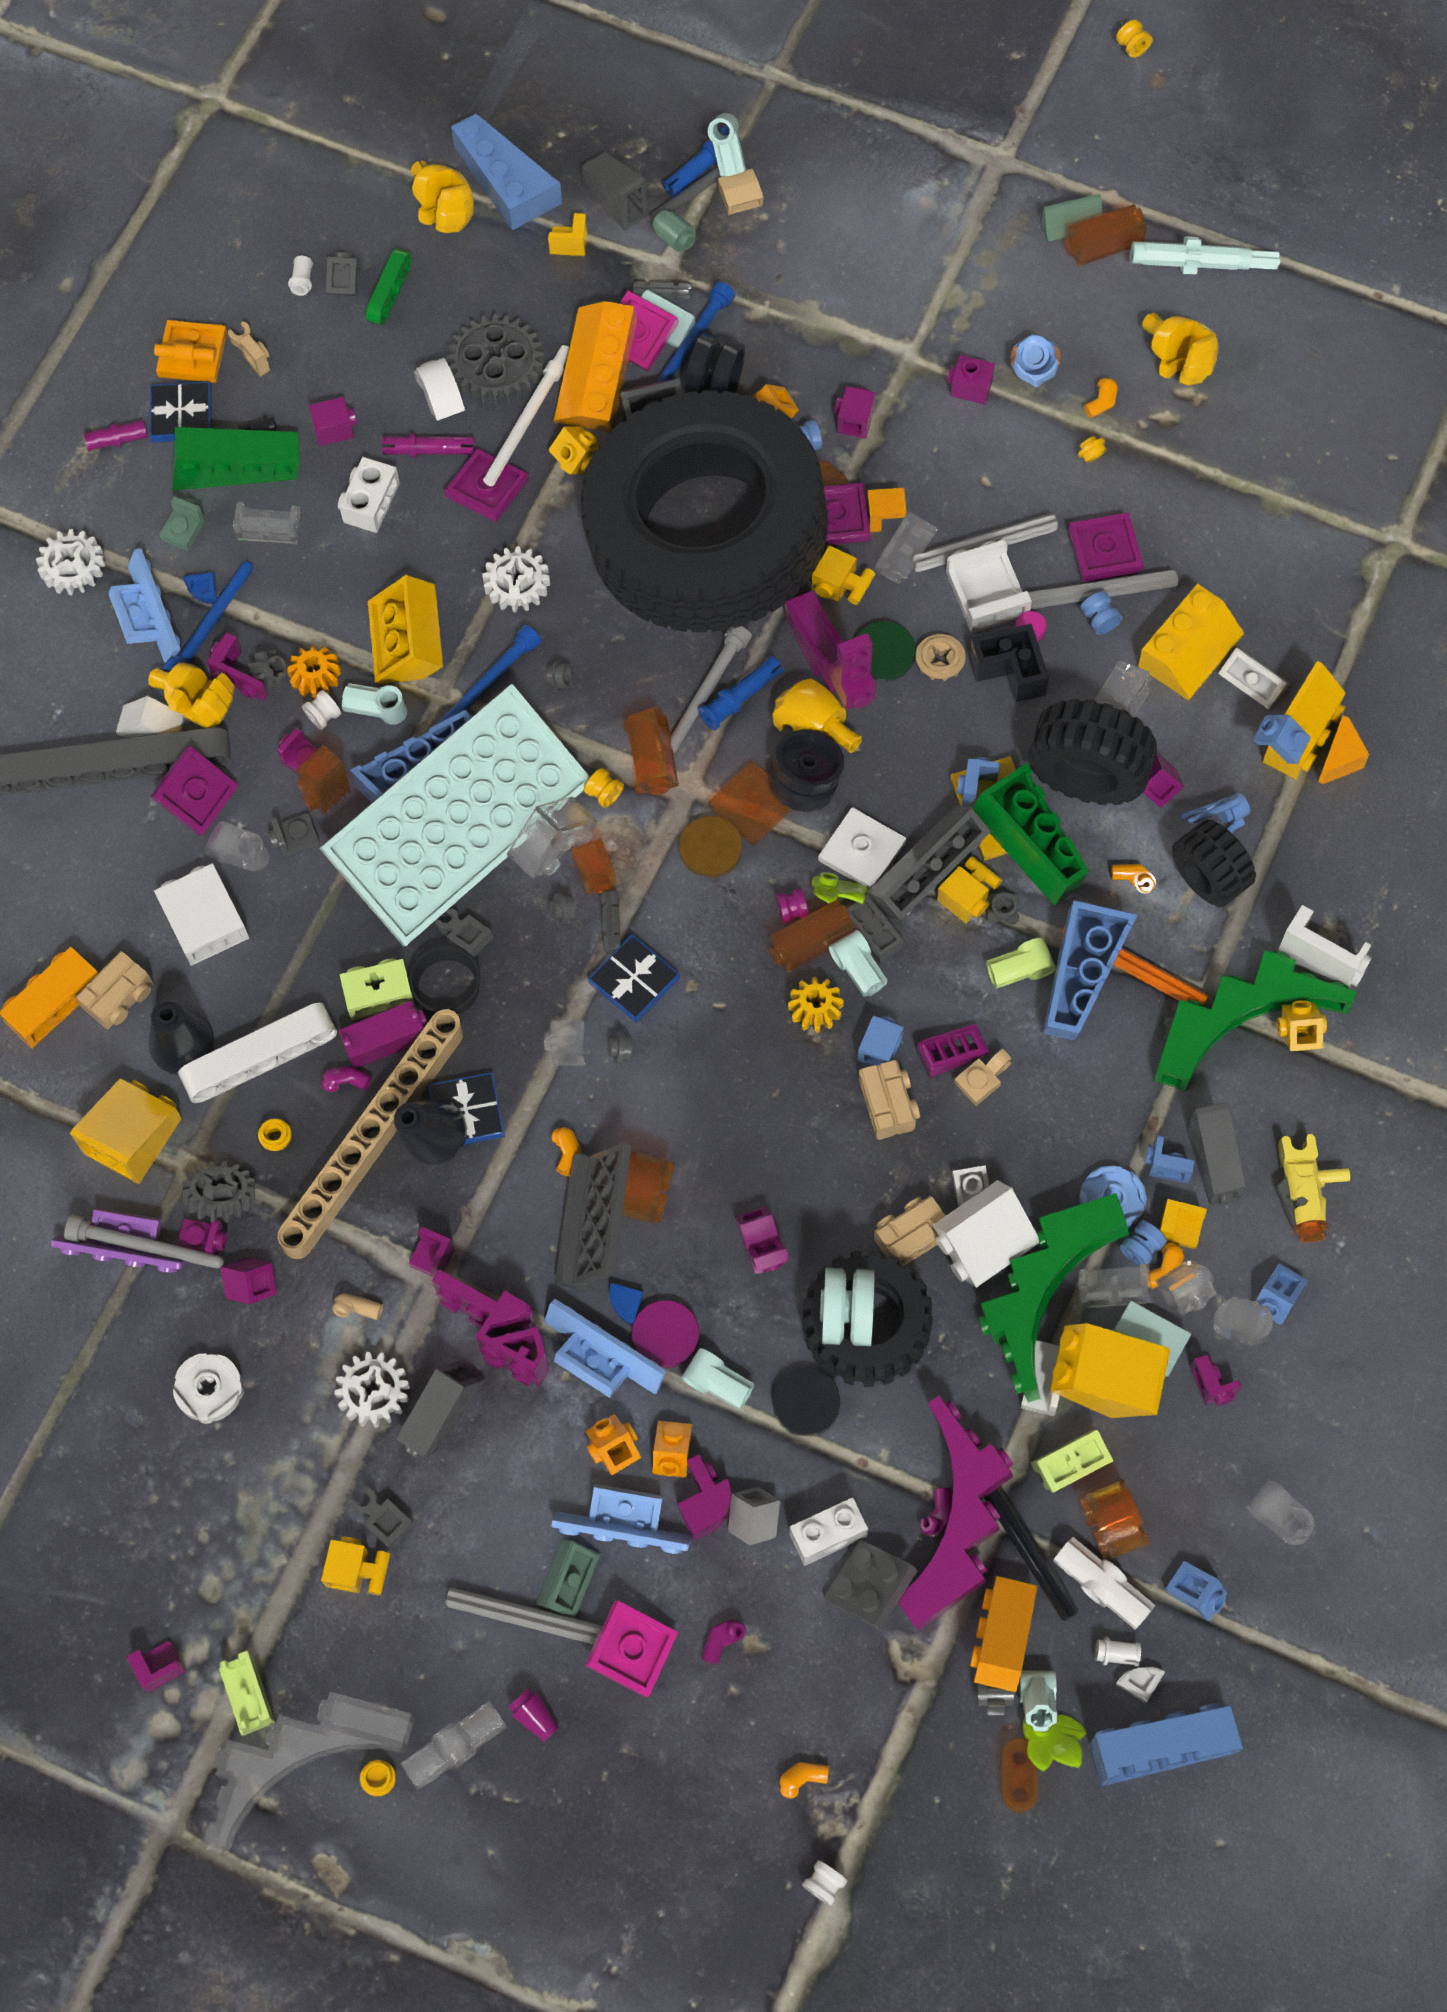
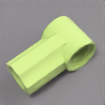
(1028, 961)

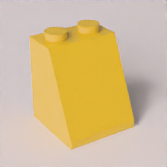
(127, 1129)
(1110, 1371)

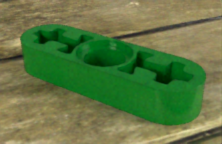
(388, 286)

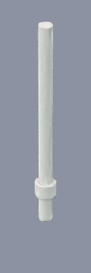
(552, 374)

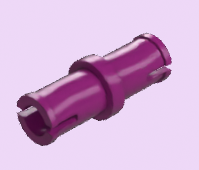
(115, 435)

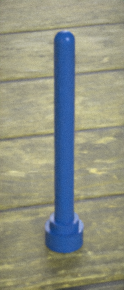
(720, 297)
(212, 617)
(525, 641)

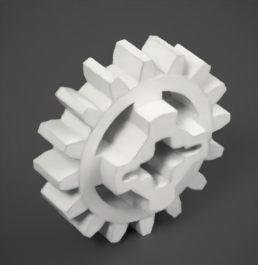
(70, 562)
(502, 574)
(358, 1385)

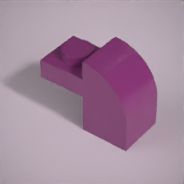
(761, 1240)
(711, 1506)

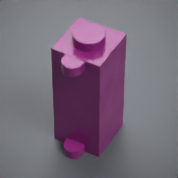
(383, 1034)

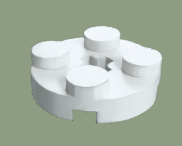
(208, 1407)

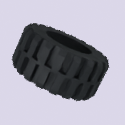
(1092, 752)
(879, 1361)

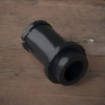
(265, 424)

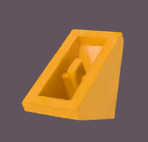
(1346, 753)

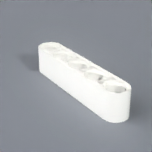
(257, 1052)

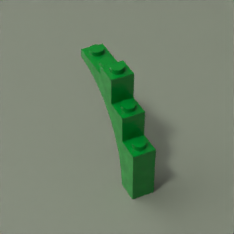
(1235, 1002)
(1065, 1242)

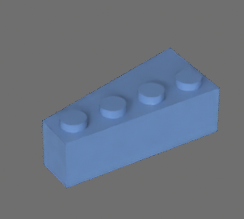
(506, 174)
(389, 767)
(1086, 956)
(1165, 1744)

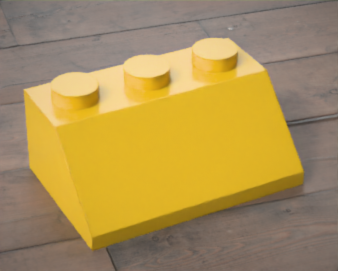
(405, 631)
(1191, 642)
(1313, 709)

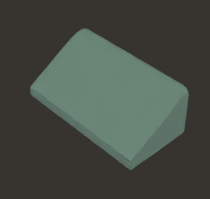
(1060, 216)
(568, 1579)

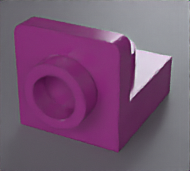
(295, 750)
(203, 1236)
(1208, 1382)

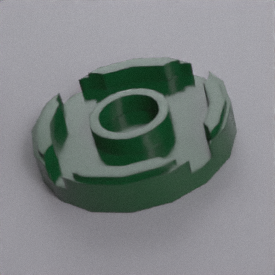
(891, 650)

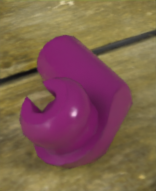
(345, 1074)
(938, 1519)
(722, 1636)

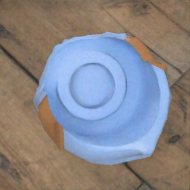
(1035, 359)

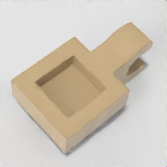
(253, 352)
(980, 1079)

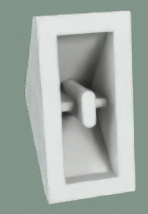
(148, 718)

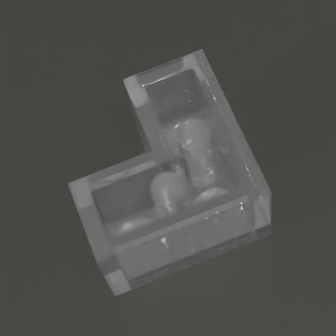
(549, 834)

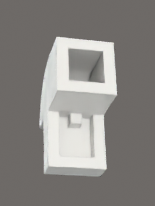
(439, 388)

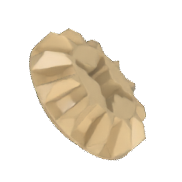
(940, 645)

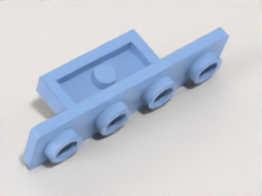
(142, 610)
(598, 1355)
(623, 1516)

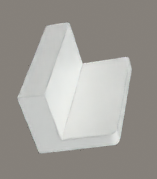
(1045, 1362)

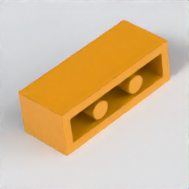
(48, 997)
(1003, 1633)

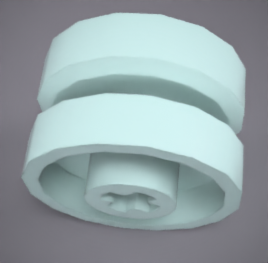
(847, 1306)

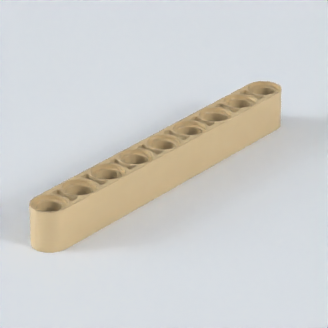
(369, 1148)

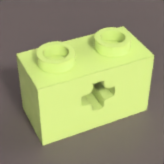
(359, 990)

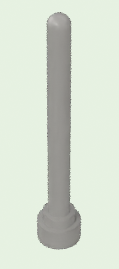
(735, 640)
(80, 1229)

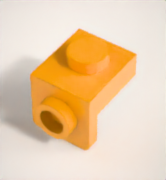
(671, 1448)

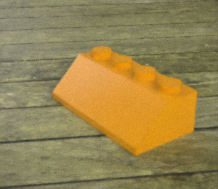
(596, 366)

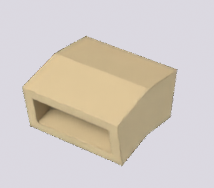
(740, 192)

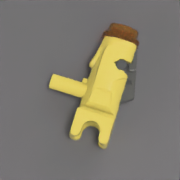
(1302, 1188)

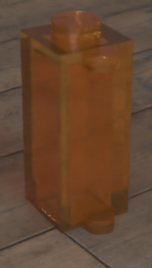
(1105, 234)
(652, 752)
(810, 936)

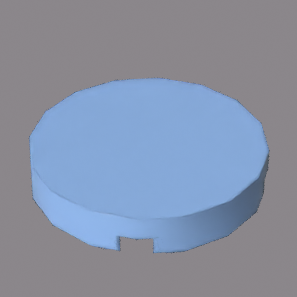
(1113, 1180)

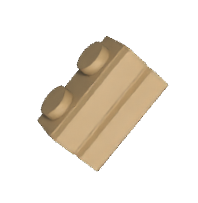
(115, 991)
(888, 1099)
(911, 1231)

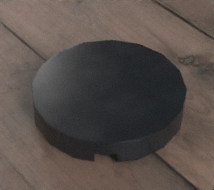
(806, 1402)

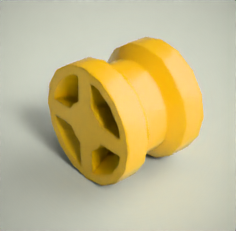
(1134, 38)
(603, 787)

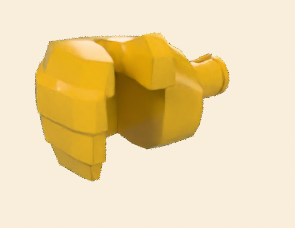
(443, 196)
(1183, 346)
(194, 695)
(814, 708)

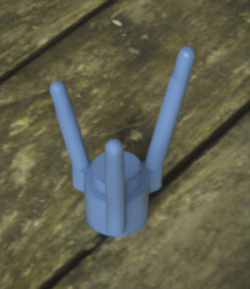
(1229, 809)

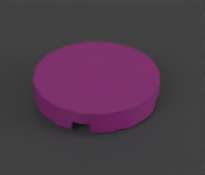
(666, 1333)

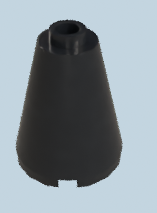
(178, 1037)
(431, 1129)

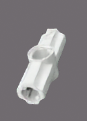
(1104, 1583)

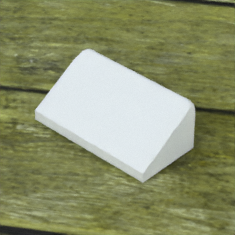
(1253, 678)

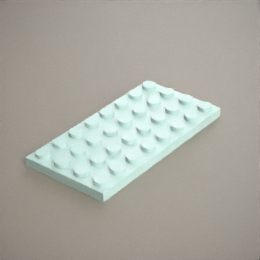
(454, 815)

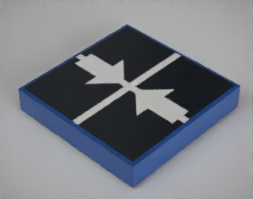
(179, 406)
(634, 978)
(478, 1103)

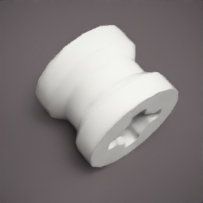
(321, 710)
(824, 1883)

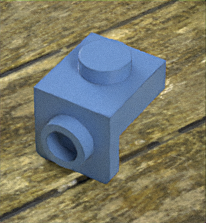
(1283, 736)
(978, 768)

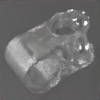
(237, 847)
(1278, 1511)

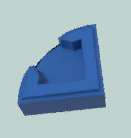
(202, 587)
(625, 1302)

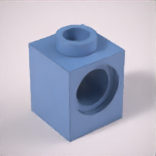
(880, 1041)

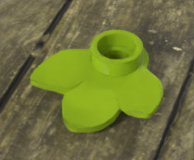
(829, 888)
(1056, 1743)

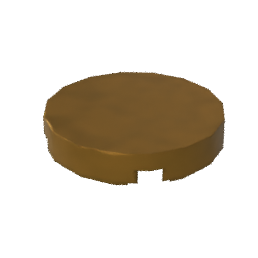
(710, 846)

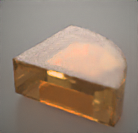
(831, 475)

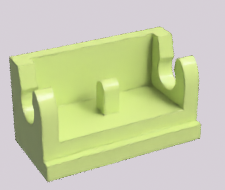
(1072, 1461)
(246, 1693)

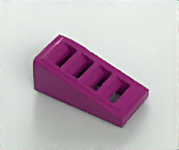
(933, 1067)

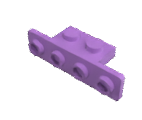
(126, 1223)

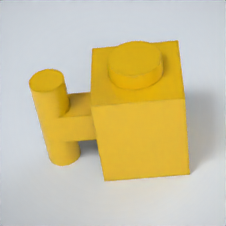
(837, 573)
(965, 893)
(348, 1565)

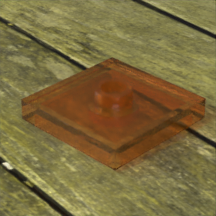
(749, 804)

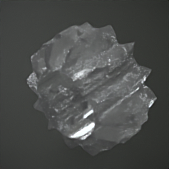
(1243, 1321)

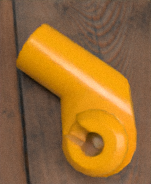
(1105, 400)
(1135, 874)
(569, 1145)
(1172, 1257)
(799, 1775)

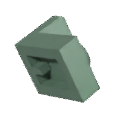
(183, 523)

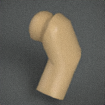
(349, 1303)

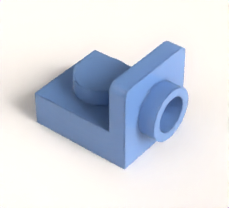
(1170, 1166)
(1281, 1292)
(1197, 1590)

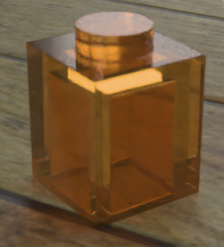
(594, 867)

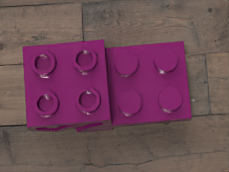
(506, 1328)

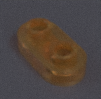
(1018, 1776)

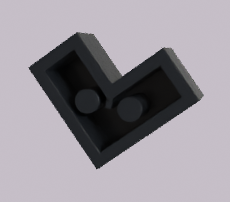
(1012, 654)

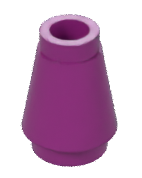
(533, 1714)

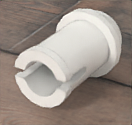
(300, 279)
(1117, 1652)

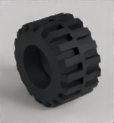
(1214, 863)

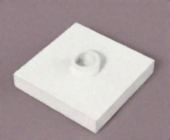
(862, 848)

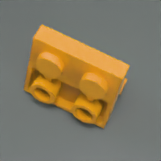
(191, 351)

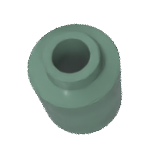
(674, 230)

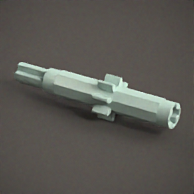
(1193, 255)

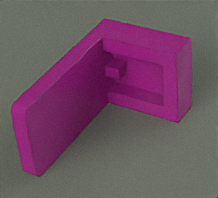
(222, 658)

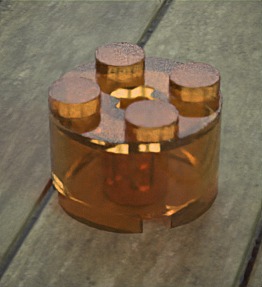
(645, 1181)
(1116, 1519)

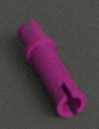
(427, 445)

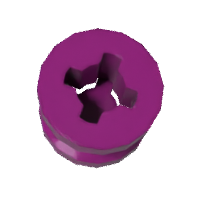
(791, 905)

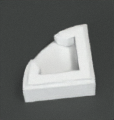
(1141, 1682)

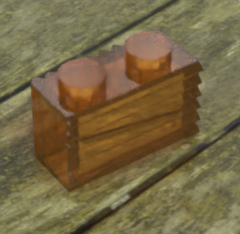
(322, 780)

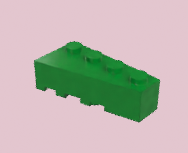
(232, 457)
(1032, 834)

